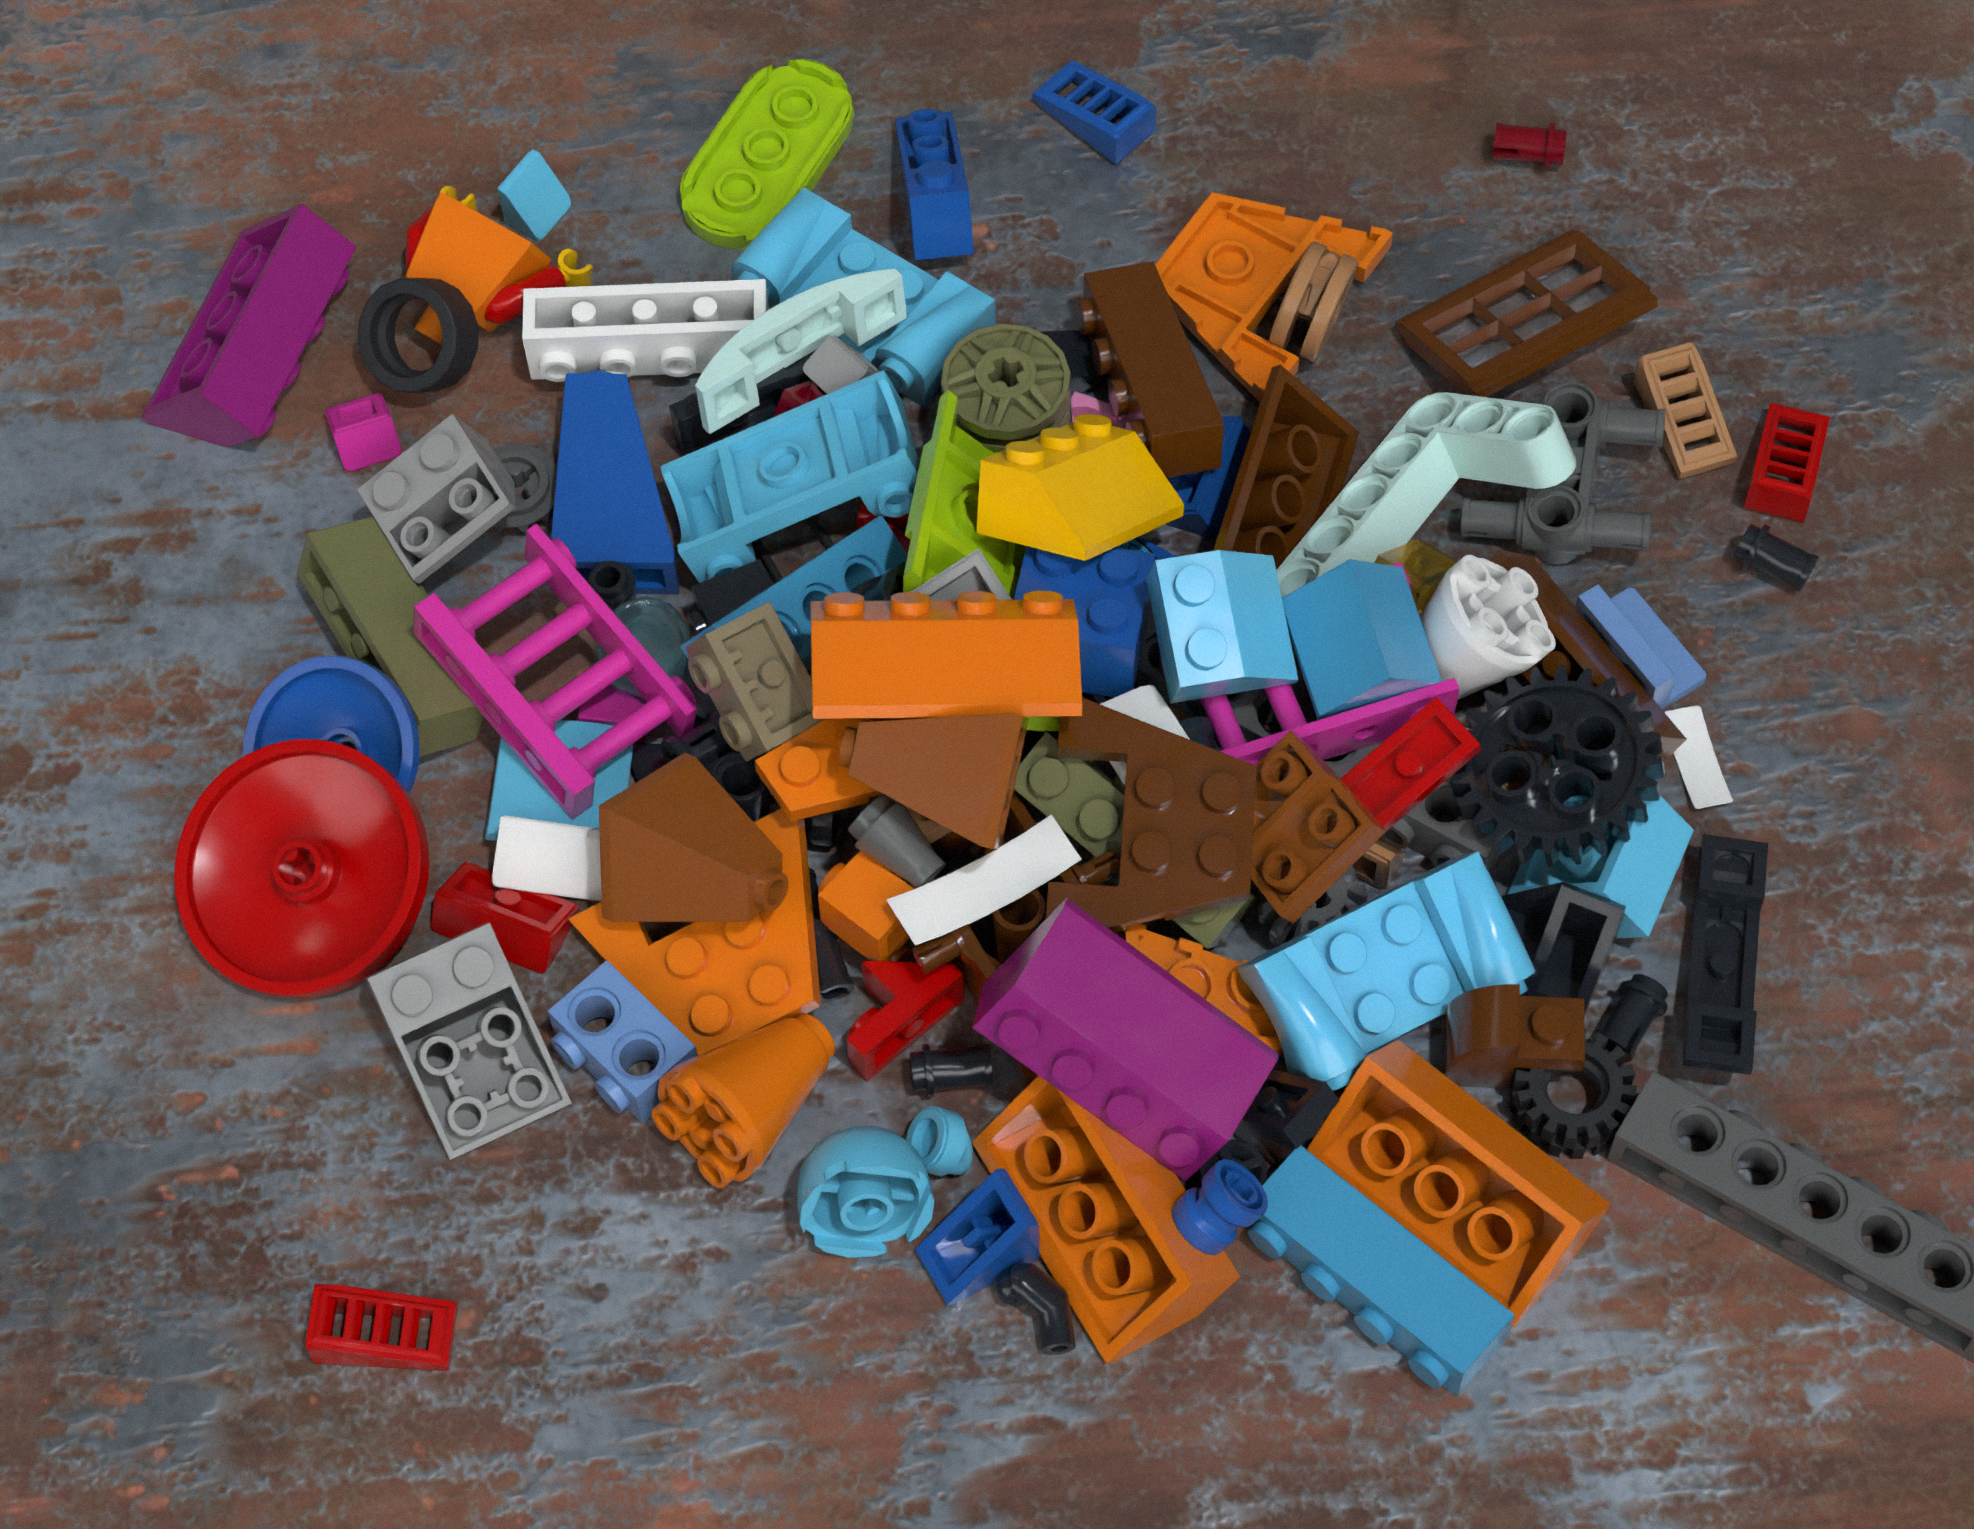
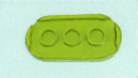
(765, 151)

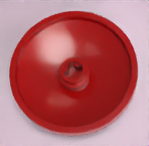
(301, 869)

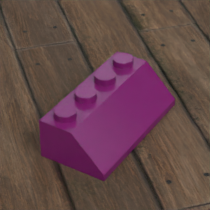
(252, 330)
(1124, 1039)

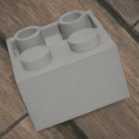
(439, 496)

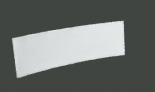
(985, 883)

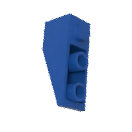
(934, 185)

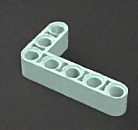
(1418, 464)

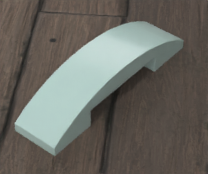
(851, 305)

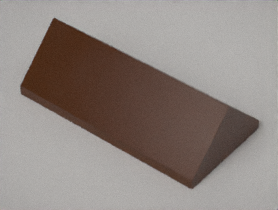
(1287, 471)

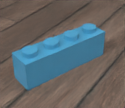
(1379, 1273)

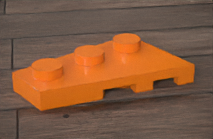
(807, 775)

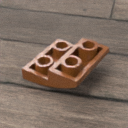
(1304, 827)

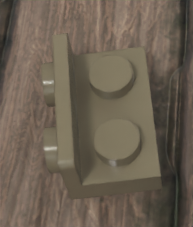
(754, 681)

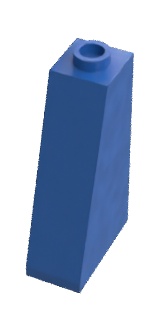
(606, 485)

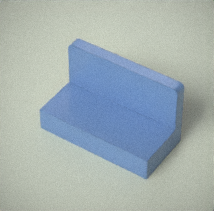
(1642, 643)

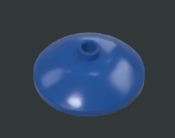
(339, 703)

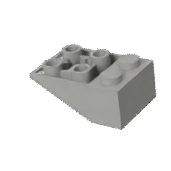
(468, 1040)

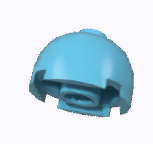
(863, 1191)

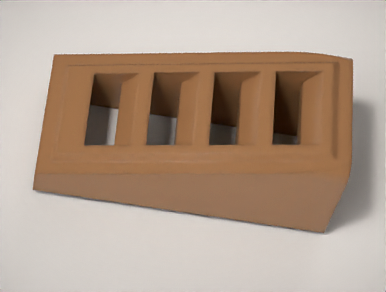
(1675, 374)

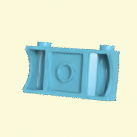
(816, 244)
(791, 470)
(1386, 968)

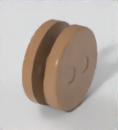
(1316, 297)

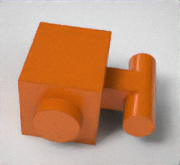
(857, 910)

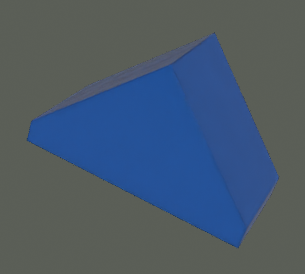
(981, 1239)

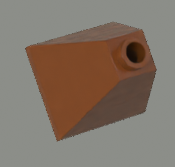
(943, 768)
(684, 852)

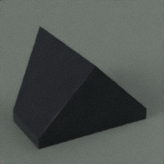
(1566, 938)

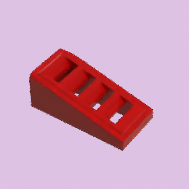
(1779, 496)
(357, 1302)

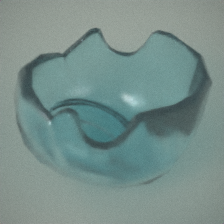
(659, 630)

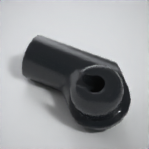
(1045, 1297)

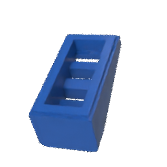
(1110, 139)

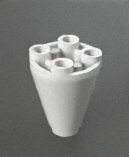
(1485, 624)

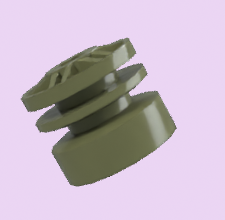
(1008, 384)

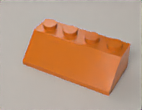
(945, 656)
(1458, 1177)
(1103, 1220)

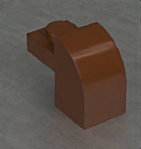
(1499, 1030)

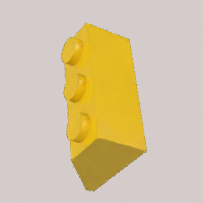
(1075, 490)

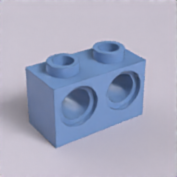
(634, 1035)

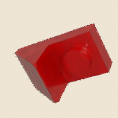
(910, 1008)

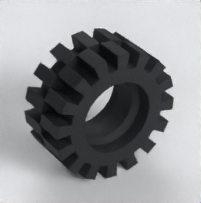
(1571, 1130)

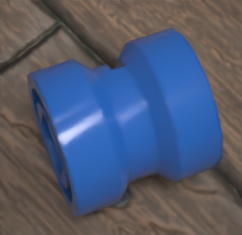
(1222, 1204)

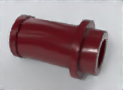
(1530, 144)

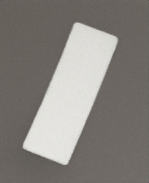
(1697, 760)

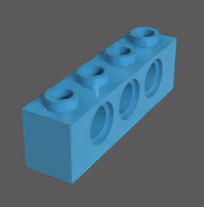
(838, 569)

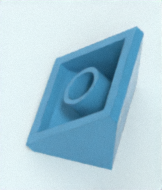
(1358, 637)

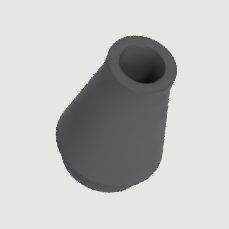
(895, 841)

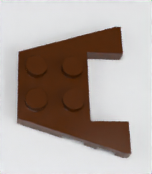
(1181, 824)

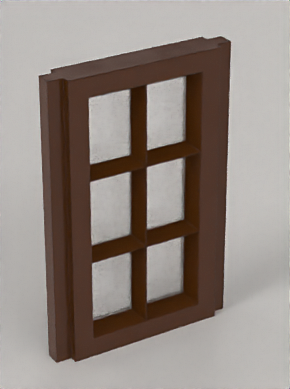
(1526, 314)

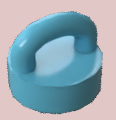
(941, 1141)

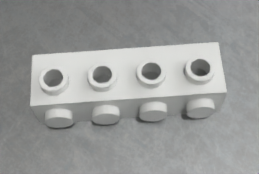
(635, 326)

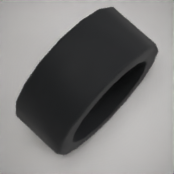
(378, 342)

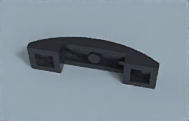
(1723, 955)

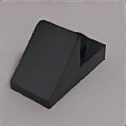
(1285, 1115)

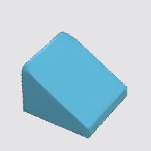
(533, 197)

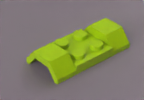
(946, 507)

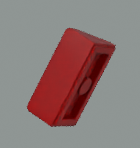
(524, 922)

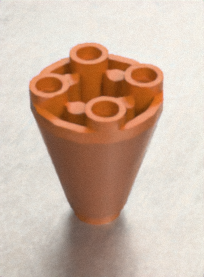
(742, 1096)

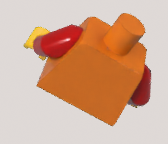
(481, 261)

